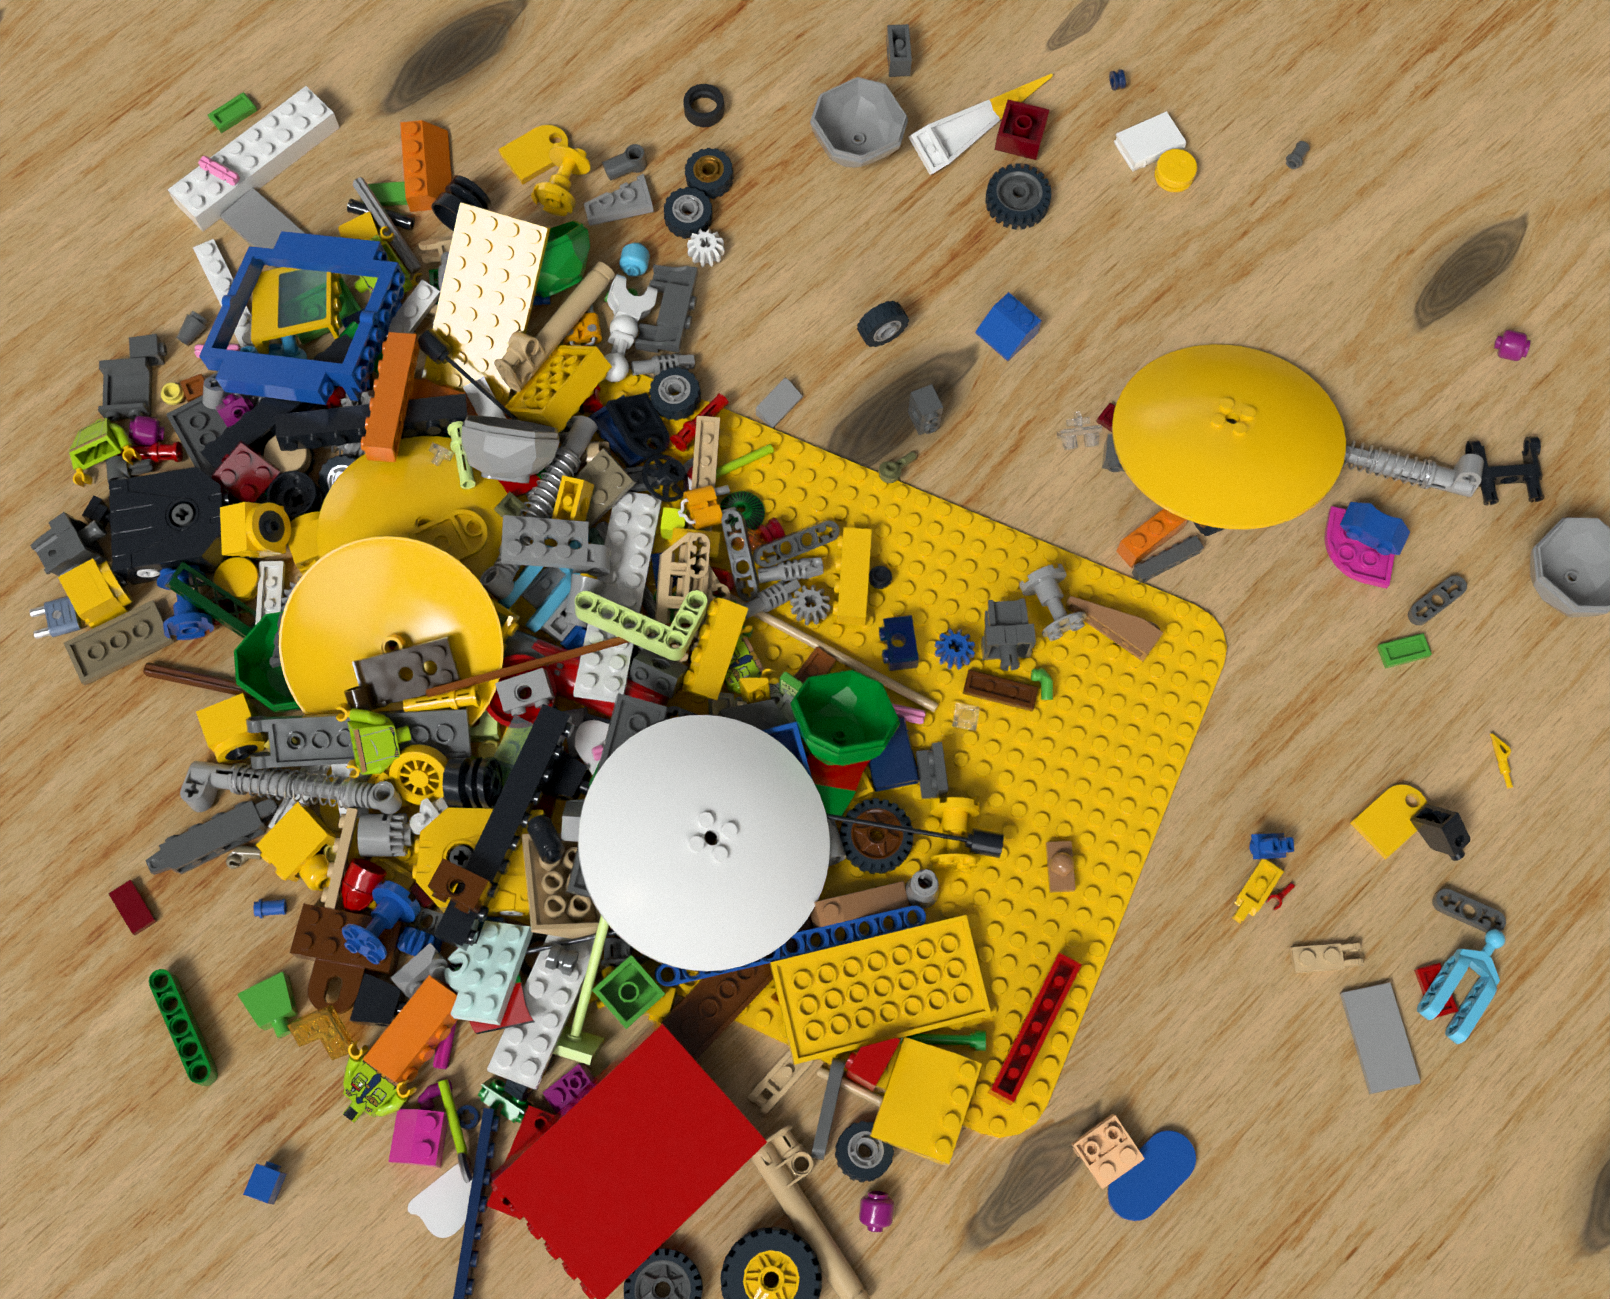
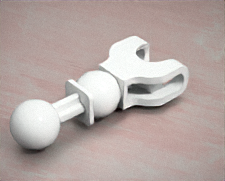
(624, 327)

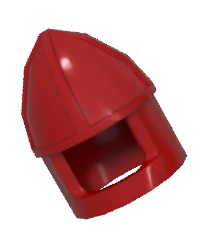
(359, 884)

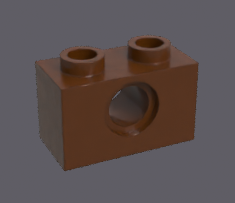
(448, 876)

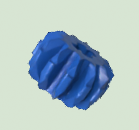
(949, 655)
(414, 940)

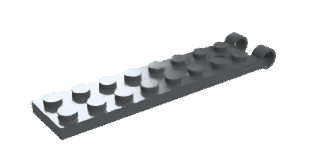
(329, 741)

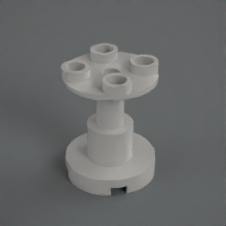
(1045, 584)

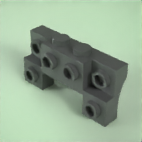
(675, 309)

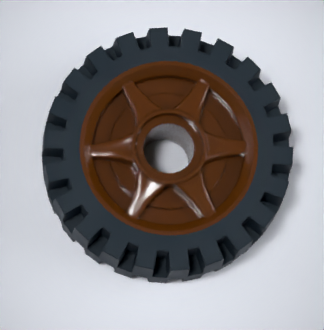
(871, 854)

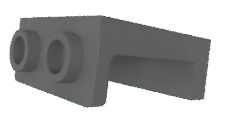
(126, 388)

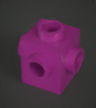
(230, 404)

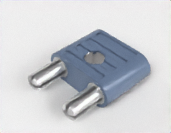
(60, 618)

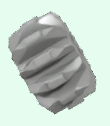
(810, 596)

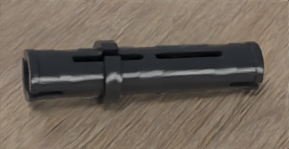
(398, 219)

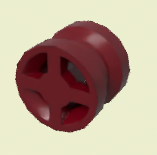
(771, 531)

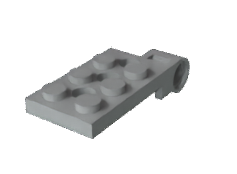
(589, 559)

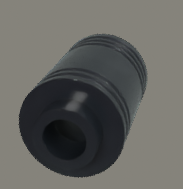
(545, 839)

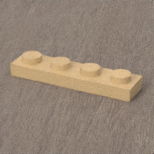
(342, 848)

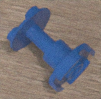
(187, 620)
(391, 907)

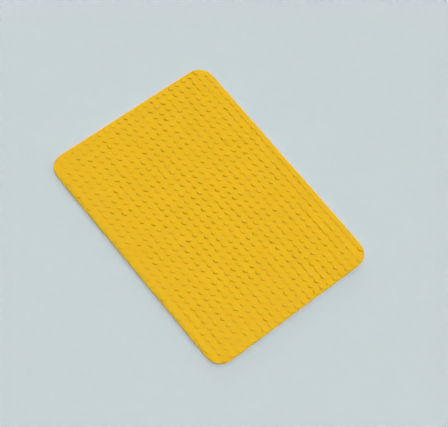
(1074, 770)

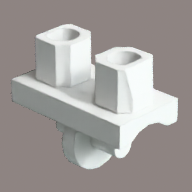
(427, 814)

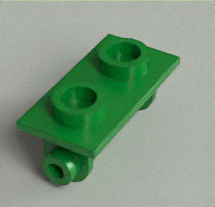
(494, 1094)

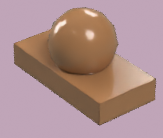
(1060, 866)

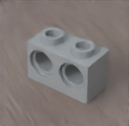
(556, 625)

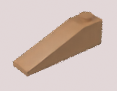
(1124, 629)
(859, 904)

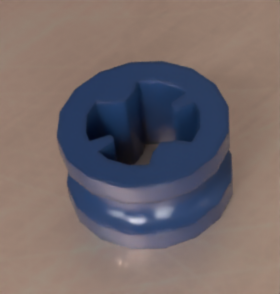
(1117, 79)
(473, 1111)

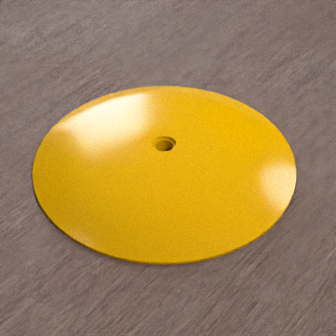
(405, 494)
(380, 593)

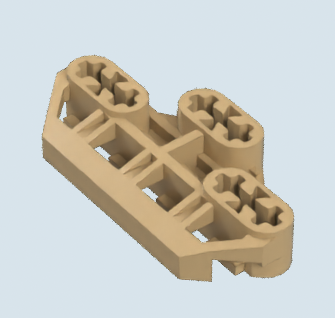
(702, 581)

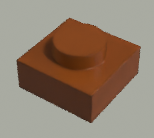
(193, 387)

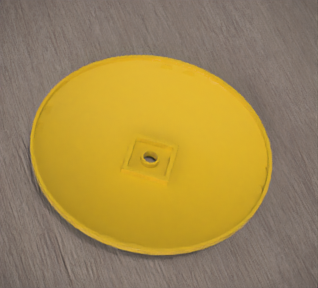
(1222, 474)

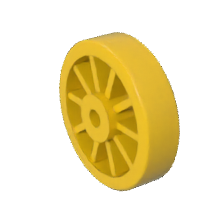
(419, 767)

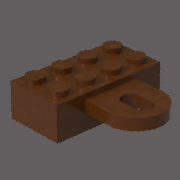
(322, 941)

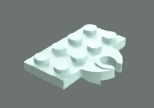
(488, 972)

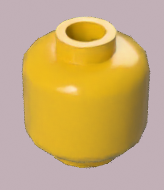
(315, 872)

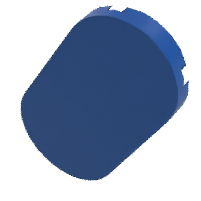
(1145, 1187)

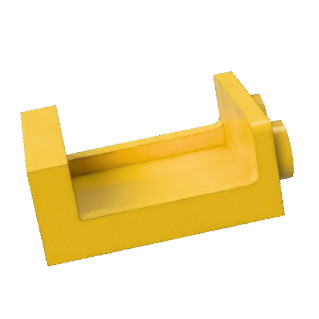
(295, 841)

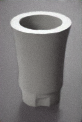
(578, 584)
(922, 897)

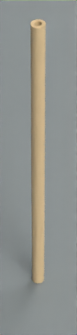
(842, 658)

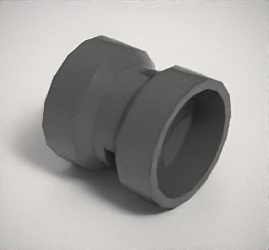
(562, 959)

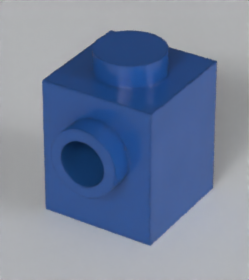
(265, 1182)

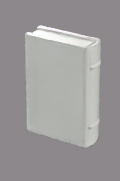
(1148, 140)

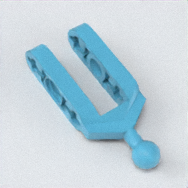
(553, 599)
(1479, 995)

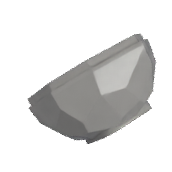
(860, 112)
(508, 447)
(1575, 550)

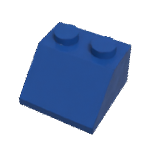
(1008, 326)

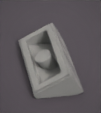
(778, 403)

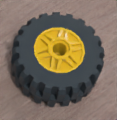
(766, 1252)

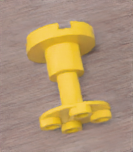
(555, 193)
(954, 822)

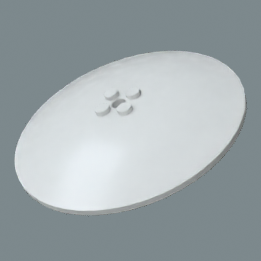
(649, 854)

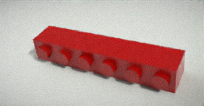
(1034, 1029)

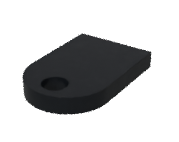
(639, 424)

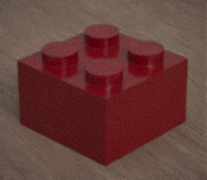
(1021, 129)

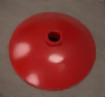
(495, 707)

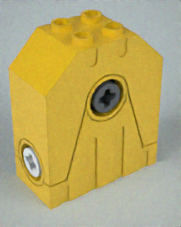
(454, 838)

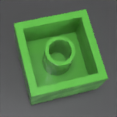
(628, 992)

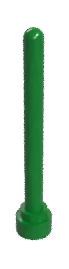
(975, 1040)

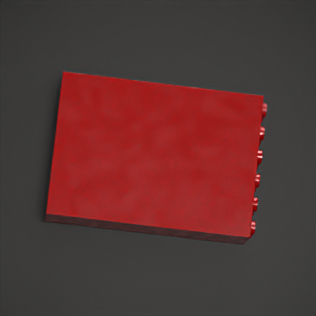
(627, 1162)

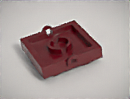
(245, 473)

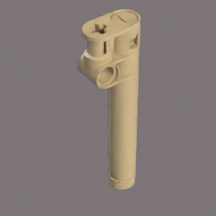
(528, 353)
(777, 1168)

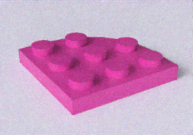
(1354, 557)

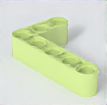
(645, 625)

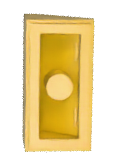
(754, 689)

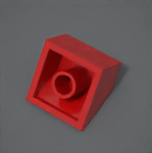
(870, 1062)

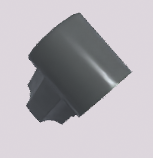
(625, 162)

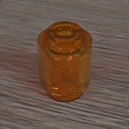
(754, 537)

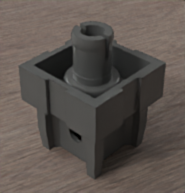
(69, 544)
(1007, 633)

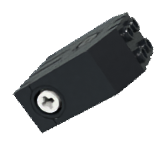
(166, 522)

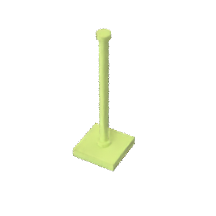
(573, 1041)

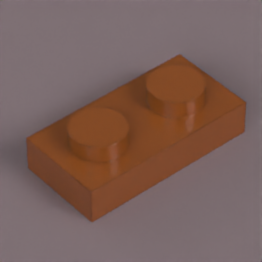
(816, 664)

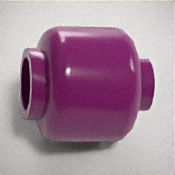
(1512, 345)
(145, 431)
(876, 1211)

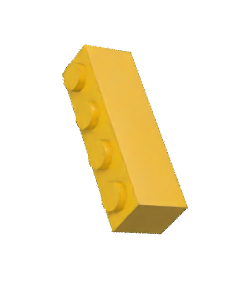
(854, 576)
(714, 648)

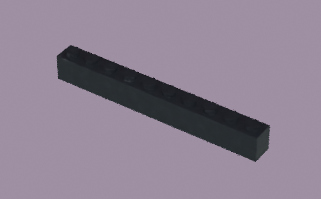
(508, 819)

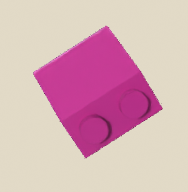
(419, 1137)

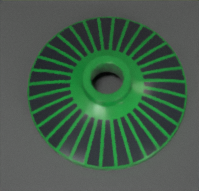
(753, 506)

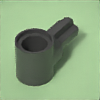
(119, 469)

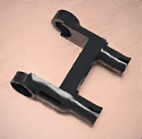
(1526, 473)

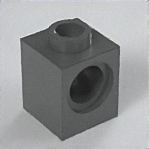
(148, 347)

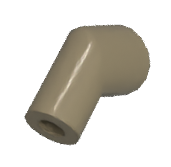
(241, 855)

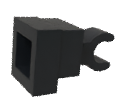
(97, 511)

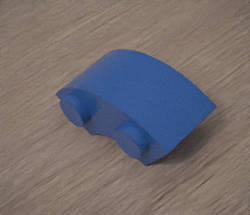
(1375, 528)

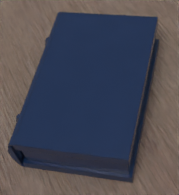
(896, 764)

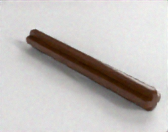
(194, 679)

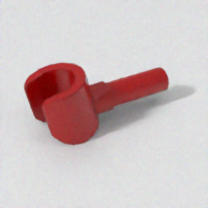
(1281, 895)

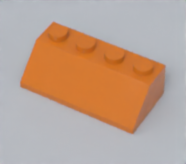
(424, 163)
(415, 1032)

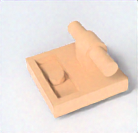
(1107, 1151)

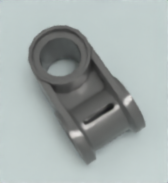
(617, 951)

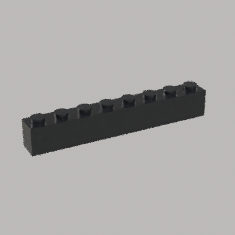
(259, 424)
(347, 424)

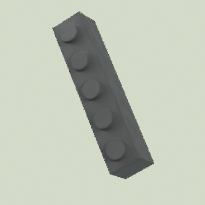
(1167, 559)

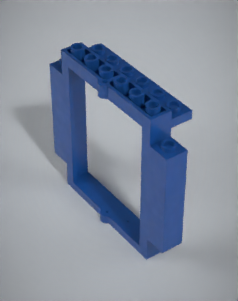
(295, 377)

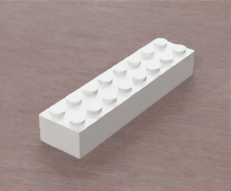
(256, 157)

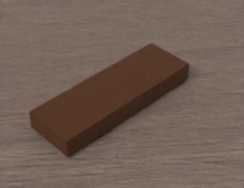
(1000, 690)

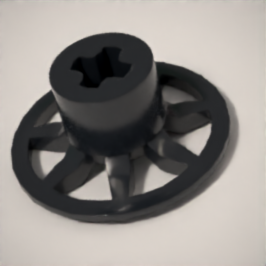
(667, 475)

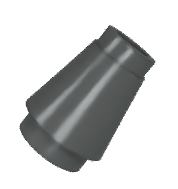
(191, 327)

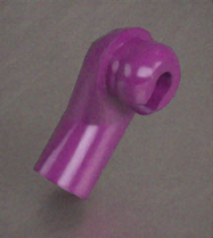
(426, 1098)

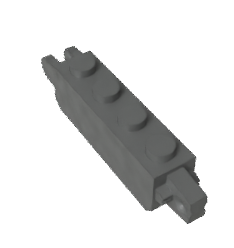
(213, 838)

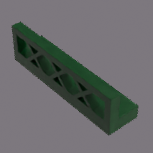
(206, 605)

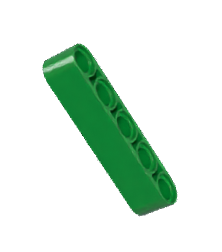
(191, 1036)

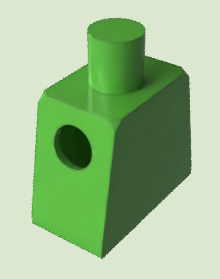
(271, 1003)

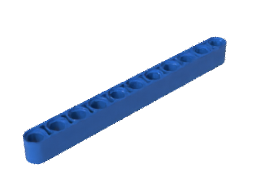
(804, 945)

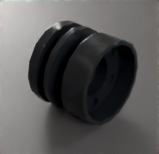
(456, 192)
(294, 489)
(472, 782)

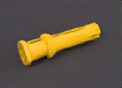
(452, 699)

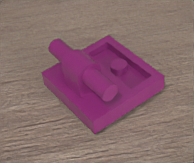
(568, 1086)

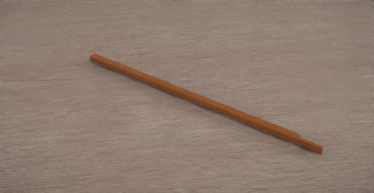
(532, 664)

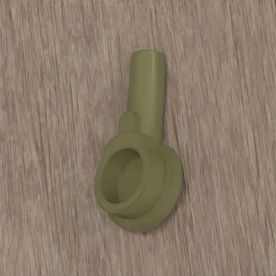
(891, 471)

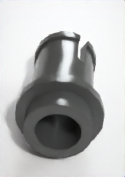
(1295, 159)

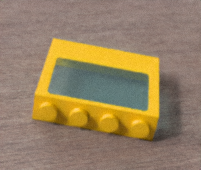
(294, 303)

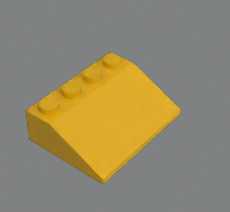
(560, 386)
(926, 1100)

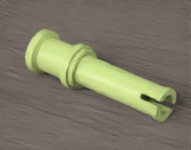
(466, 476)

